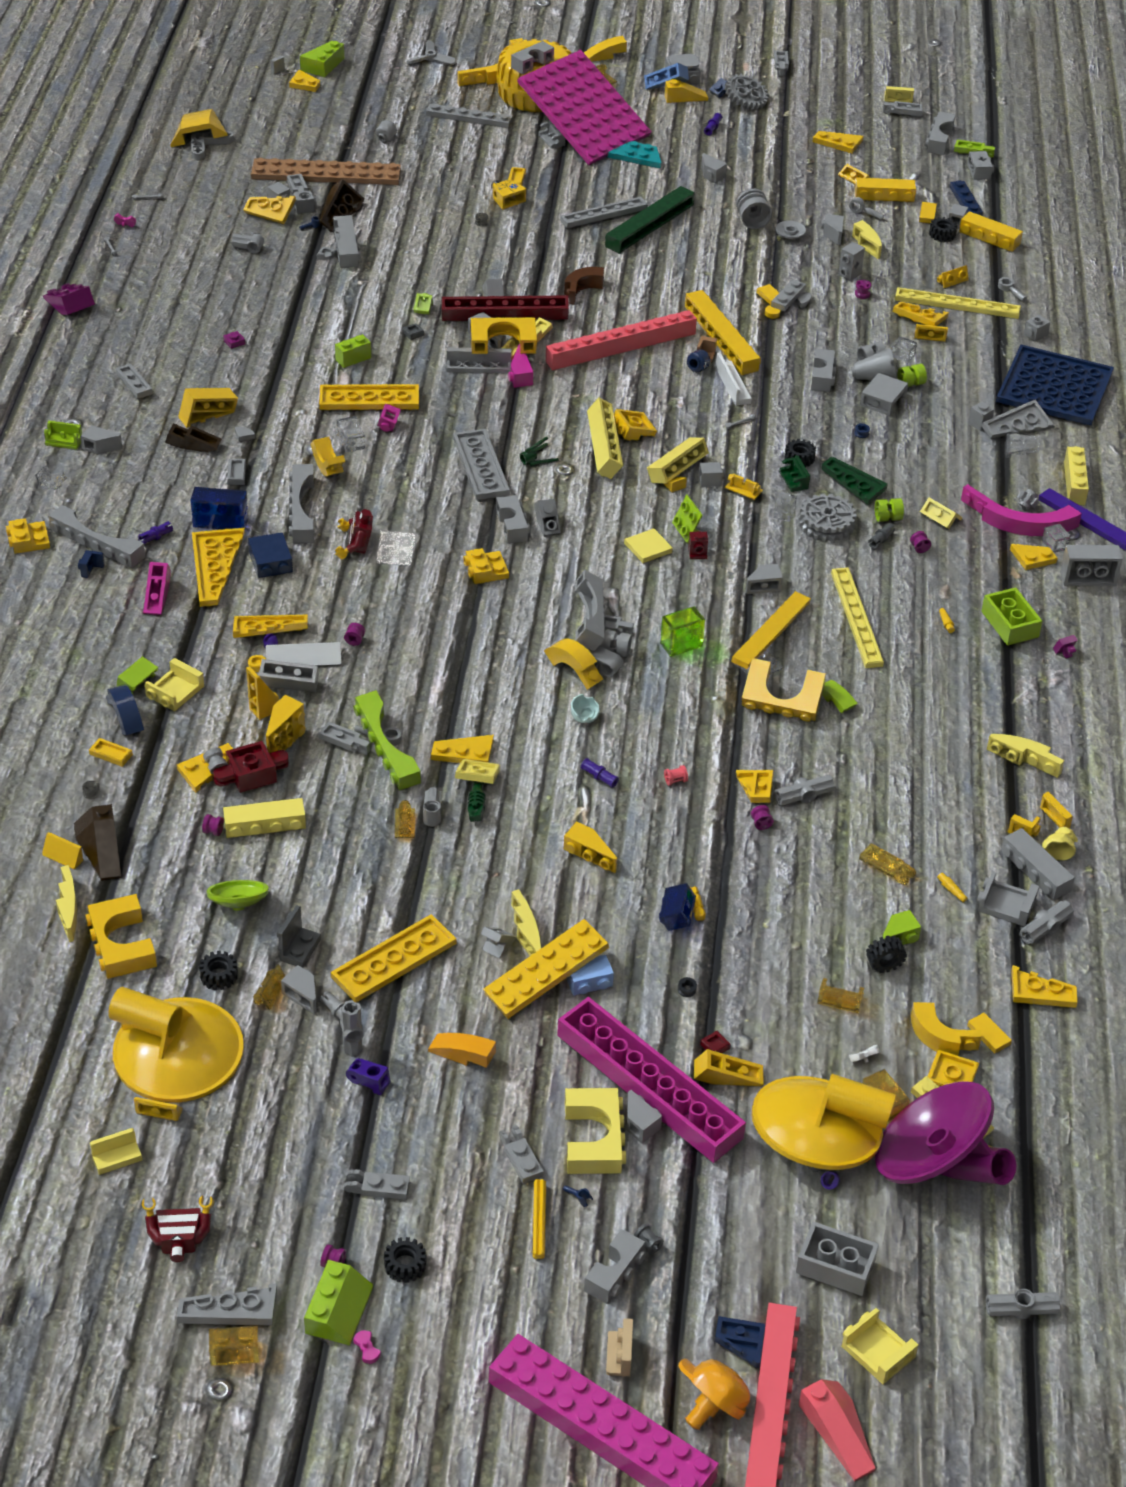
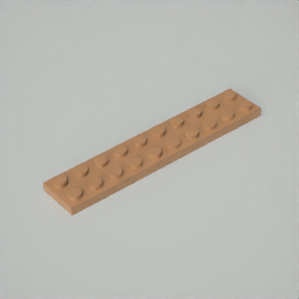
(327, 171)

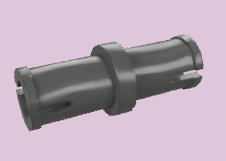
(881, 535)

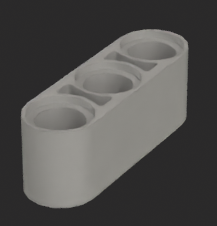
(607, 661)

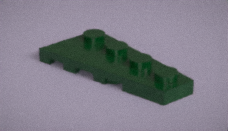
(856, 481)

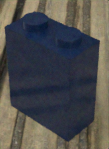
(270, 555)

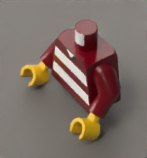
(359, 533)
(178, 1229)

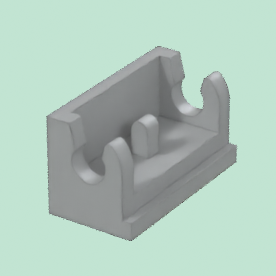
(551, 135)

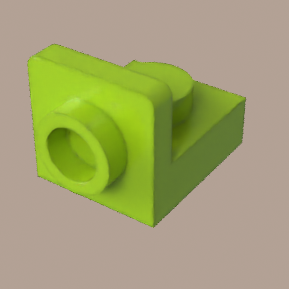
(423, 303)

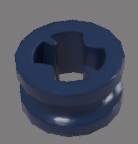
(862, 430)

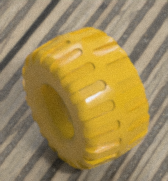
(507, 77)

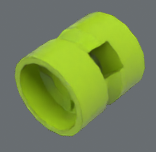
(913, 375)
(889, 510)

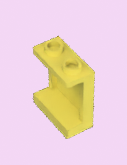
(176, 685)
(878, 1346)

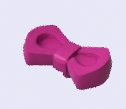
(130, 221)
(369, 1353)

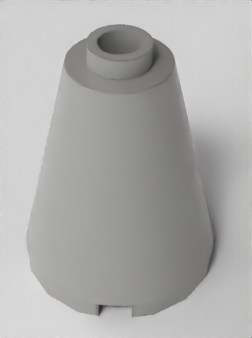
(871, 366)

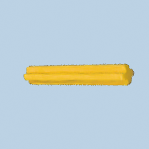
(539, 1219)

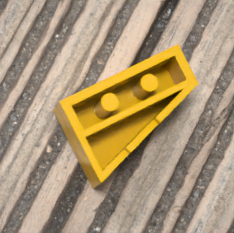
(206, 403)

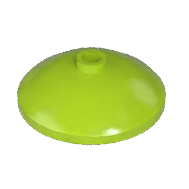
(237, 893)

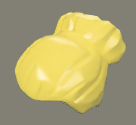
(1061, 844)

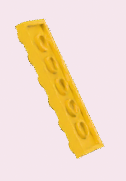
(368, 396)
(393, 958)
(546, 968)

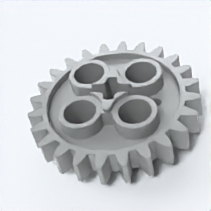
(746, 91)

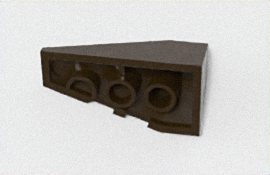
(340, 201)
(98, 840)

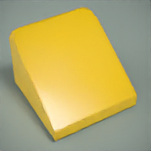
(676, 484)

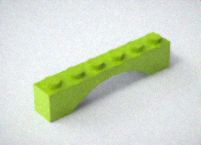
(402, 767)

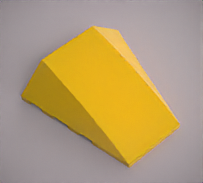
(198, 121)

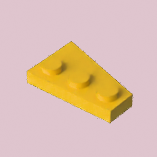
(272, 209)
(924, 316)

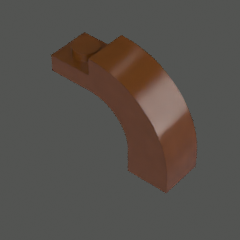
(583, 279)

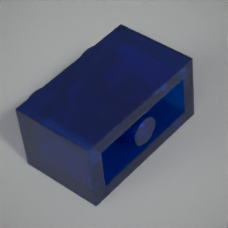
(677, 907)

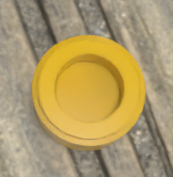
(772, 312)
(255, 662)

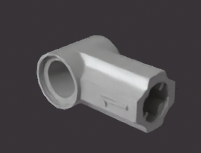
(251, 243)
(432, 807)

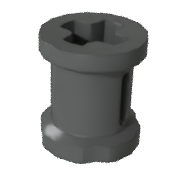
(644, 1233)

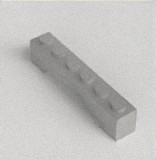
(301, 480)
(125, 551)
(592, 629)

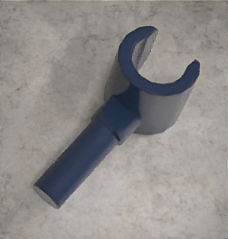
(314, 223)
(582, 1195)

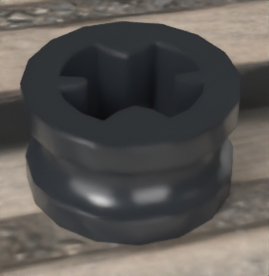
(692, 985)

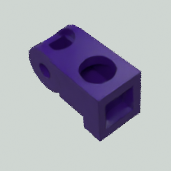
(369, 1075)

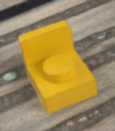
(1017, 822)

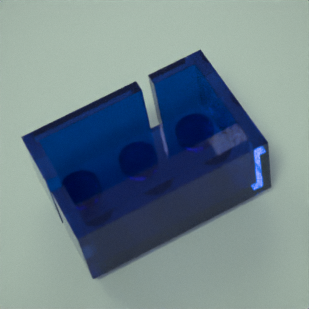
(226, 504)

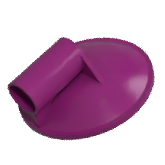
(945, 1137)

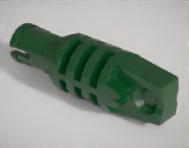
(476, 802)

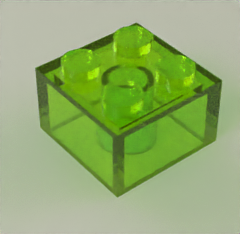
(682, 631)

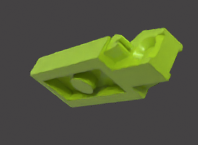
(963, 146)

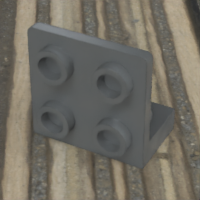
(295, 942)

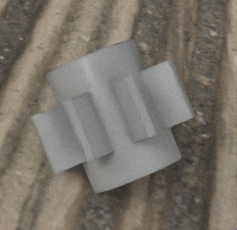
(1028, 499)

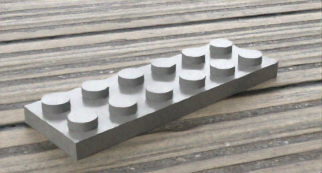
(481, 464)

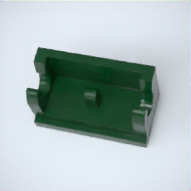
(795, 474)

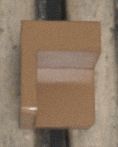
(709, 345)

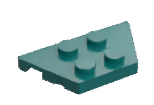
(637, 153)

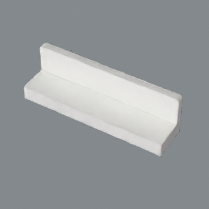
(732, 381)
(307, 653)

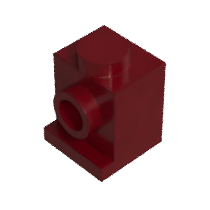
(698, 545)

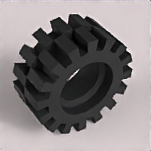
(943, 229)
(805, 451)
(886, 954)
(216, 961)
(405, 1271)

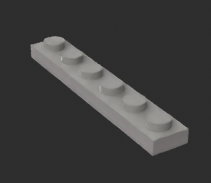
(468, 115)
(603, 212)

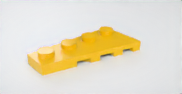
(267, 624)

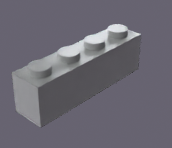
(1037, 864)

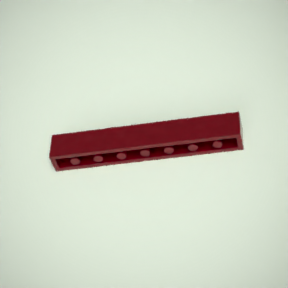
(546, 307)

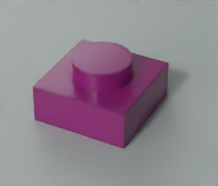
(234, 339)

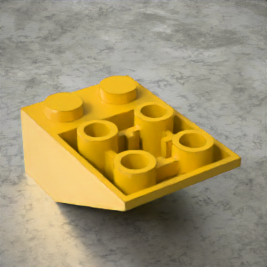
(285, 724)

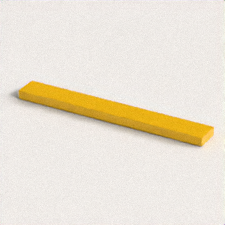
(770, 630)

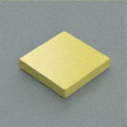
(648, 545)
(477, 771)

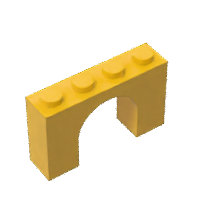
(521, 328)
(803, 705)
(115, 957)

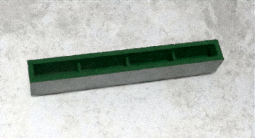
(649, 219)

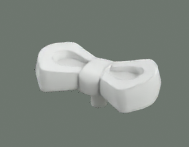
(864, 1054)

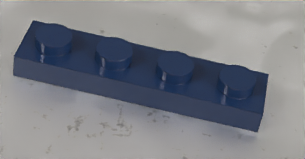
(965, 197)

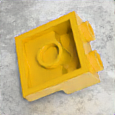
(633, 424)
(26, 536)
(485, 566)

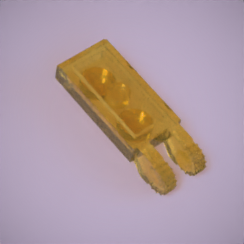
(887, 864)

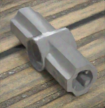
(804, 790)
(1046, 922)
(351, 1028)
(1033, 1304)

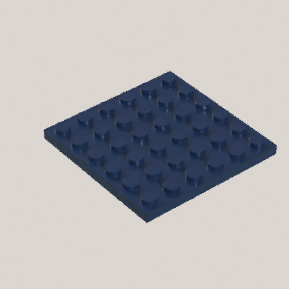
(1058, 382)

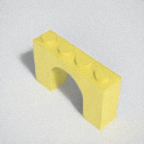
(605, 1154)

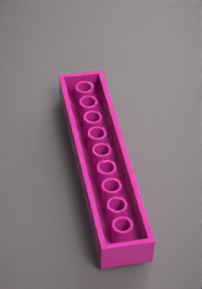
(640, 1068)
(598, 1418)

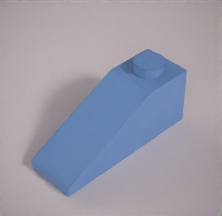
(658, 78)

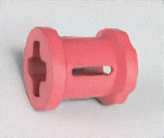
(676, 775)

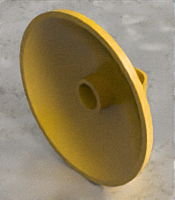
(173, 1045)
(822, 1120)

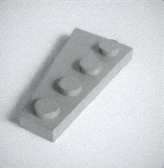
(1019, 420)

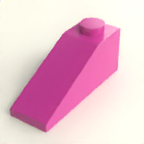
(521, 370)
(157, 588)

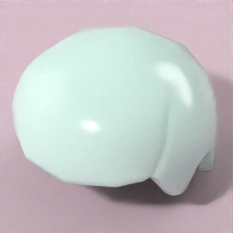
(584, 709)

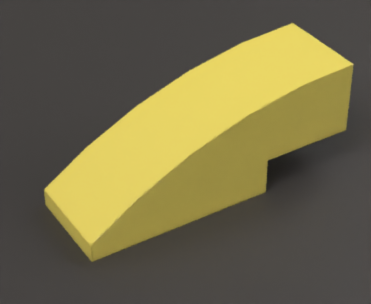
(867, 238)

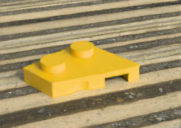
(304, 82)
(1033, 556)
(756, 784)

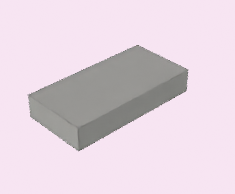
(236, 472)

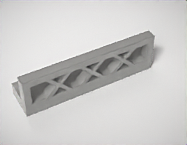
(463, 357)

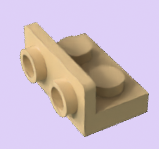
(620, 1350)

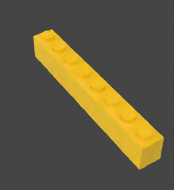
(719, 327)

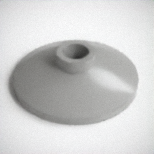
(790, 229)

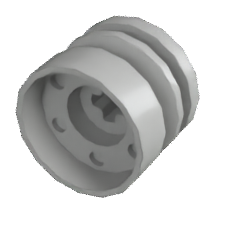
(753, 208)

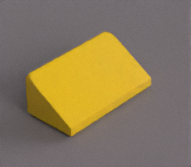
(851, 173)
(930, 332)
(62, 851)
(157, 1109)

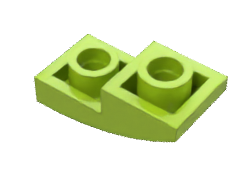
(839, 696)

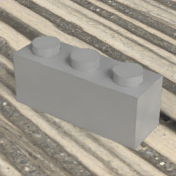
(289, 675)

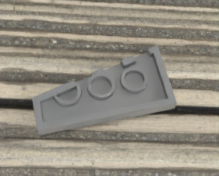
(240, 1308)

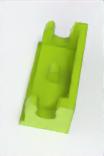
(63, 435)
(137, 673)

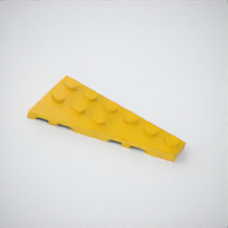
(214, 559)

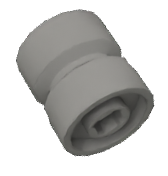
(869, 350)
(622, 645)

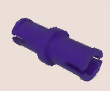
(713, 124)
(155, 532)
(599, 773)

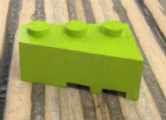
(322, 59)

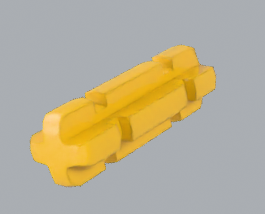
(699, 911)

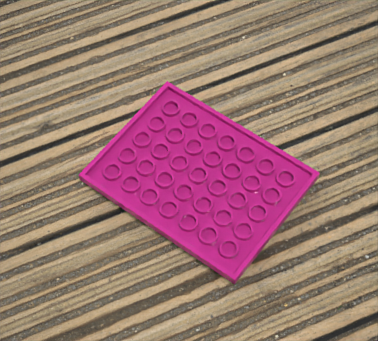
(583, 106)

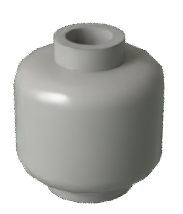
(386, 131)

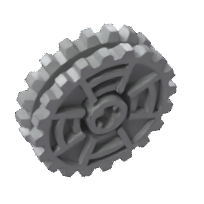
(827, 517)

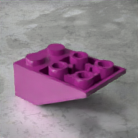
(70, 298)

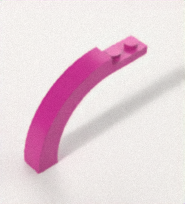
(1019, 522)

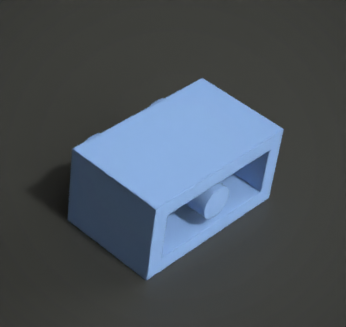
(592, 976)

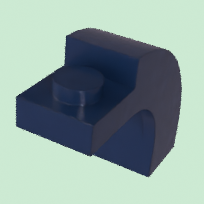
(126, 709)

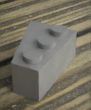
(346, 242)

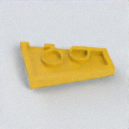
(838, 141)
(469, 748)
(196, 770)
(1037, 990)

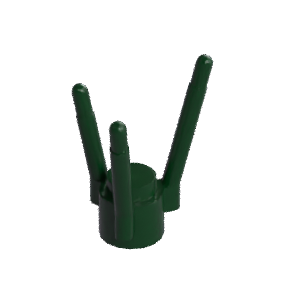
(529, 455)

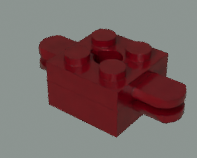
(250, 767)

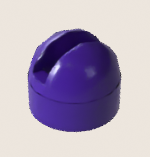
(270, 639)
(825, 1178)

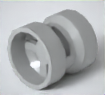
(214, 758)

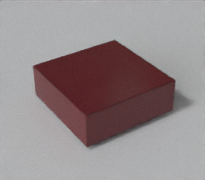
(715, 1042)

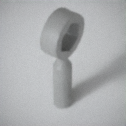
(862, 207)
(1007, 284)
(388, 731)

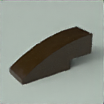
(192, 439)

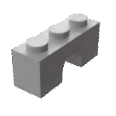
(540, 52)
(824, 370)
(515, 520)
(606, 1281)

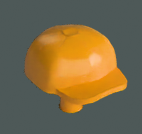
(720, 1390)

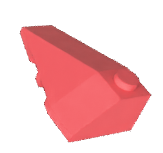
(838, 1424)

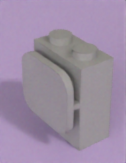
(688, 60)

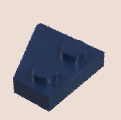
(741, 1338)

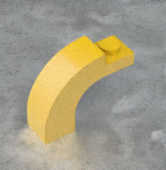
(326, 458)
(577, 657)
(937, 1035)

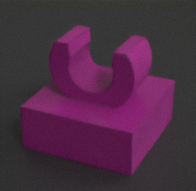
(1066, 646)

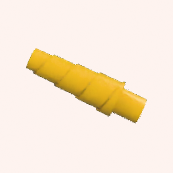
(947, 622)
(950, 885)

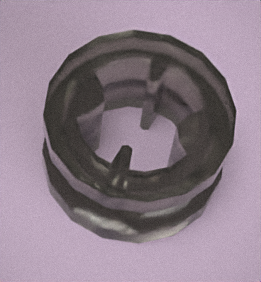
(481, 219)
(87, 793)

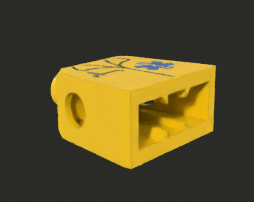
(508, 193)

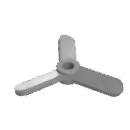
(431, 55)

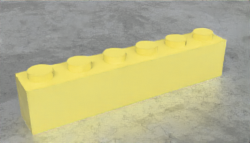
(604, 438)

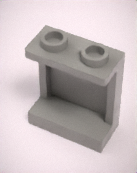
(883, 393)
(1007, 901)

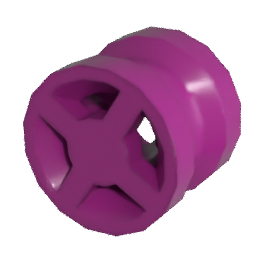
(863, 288)
(920, 542)
(354, 634)
(762, 817)
(213, 825)
(333, 1254)

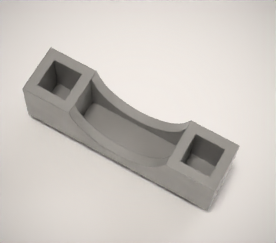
(937, 137)

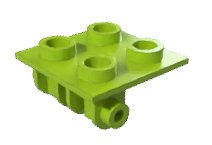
(687, 518)

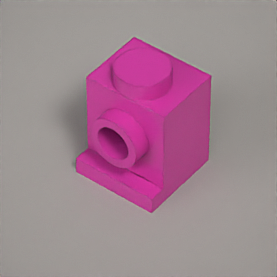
(386, 421)

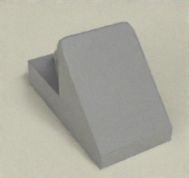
(497, 941)

